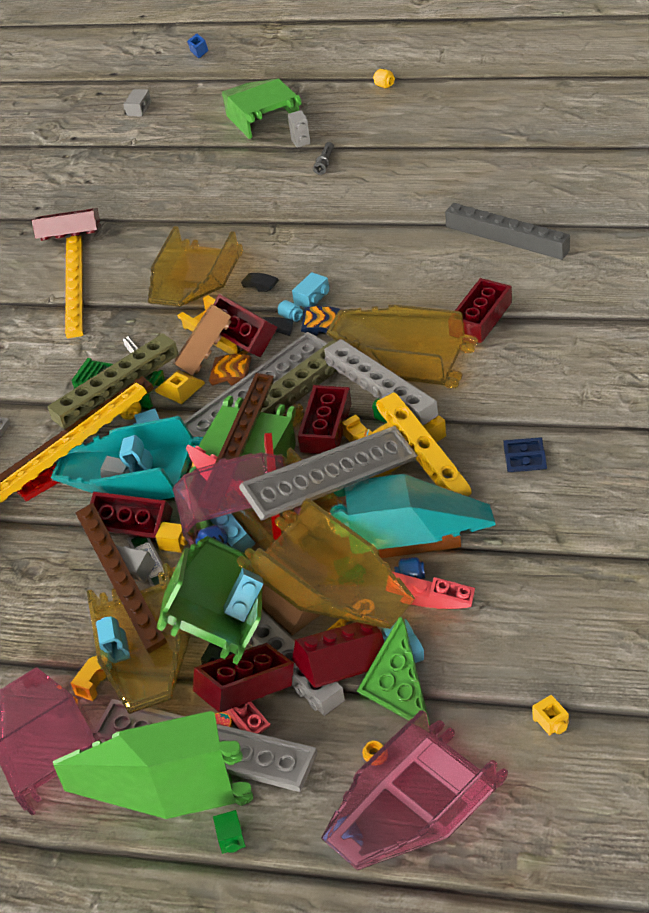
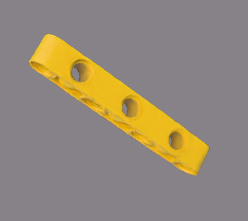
(432, 458)

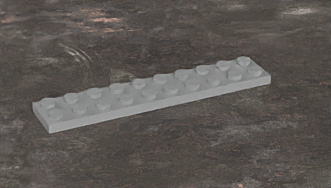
(276, 366)
(327, 472)
(264, 757)

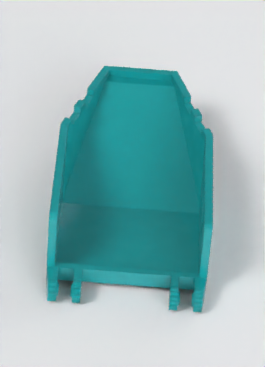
(163, 438)
(408, 511)

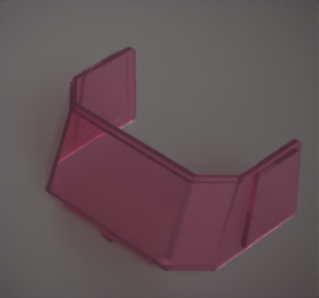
(216, 490)

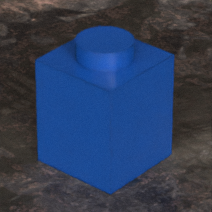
(197, 45)

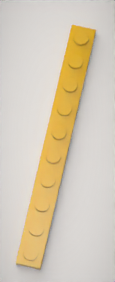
(74, 287)
(70, 440)

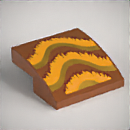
(230, 368)

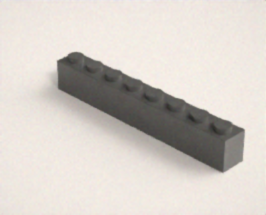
(508, 231)

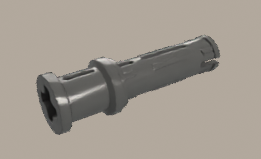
(323, 157)

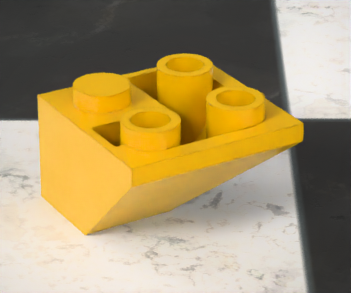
(179, 386)

